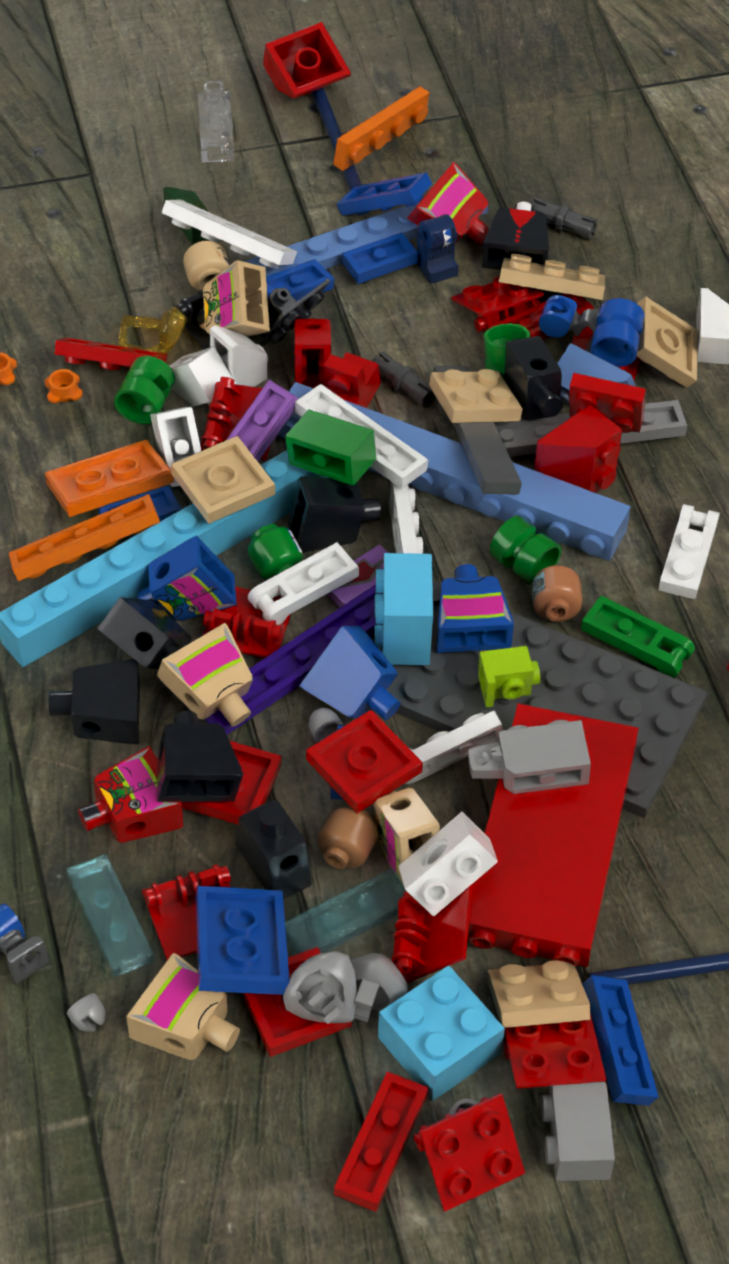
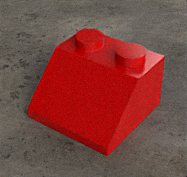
(304, 61)
(581, 451)

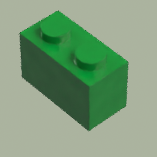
(331, 447)

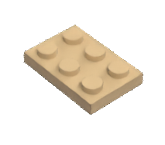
(553, 277)

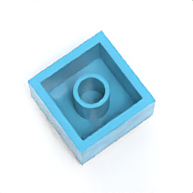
(404, 608)
(440, 1032)

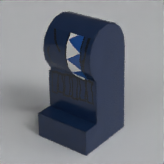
(437, 248)

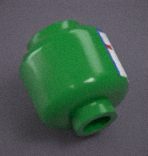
(273, 550)

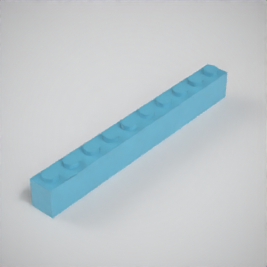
(89, 592)

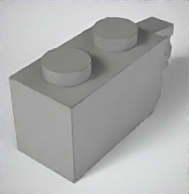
(534, 757)
(580, 1131)

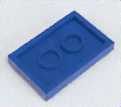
(241, 940)

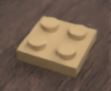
(668, 343)
(475, 396)
(223, 479)
(538, 994)

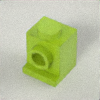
(506, 674)

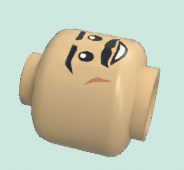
(204, 262)

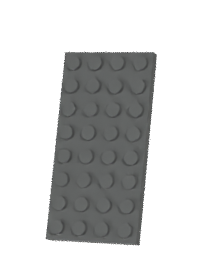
(573, 681)

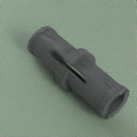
(565, 219)
(404, 379)

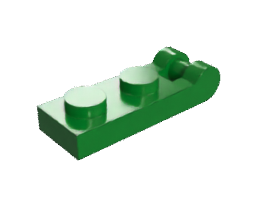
(637, 636)

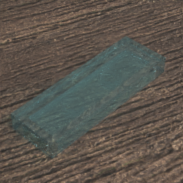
(346, 914)
(110, 915)

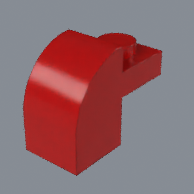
(352, 378)

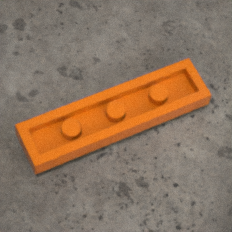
(381, 128)
(83, 537)

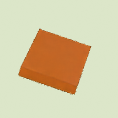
(108, 478)

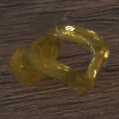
(170, 329)

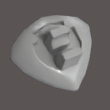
(377, 984)
(323, 989)

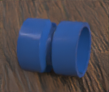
(618, 331)

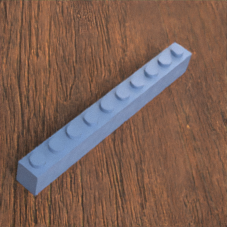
(551, 505)

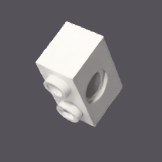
(447, 864)

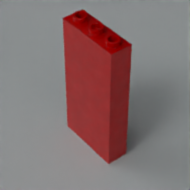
(553, 851)

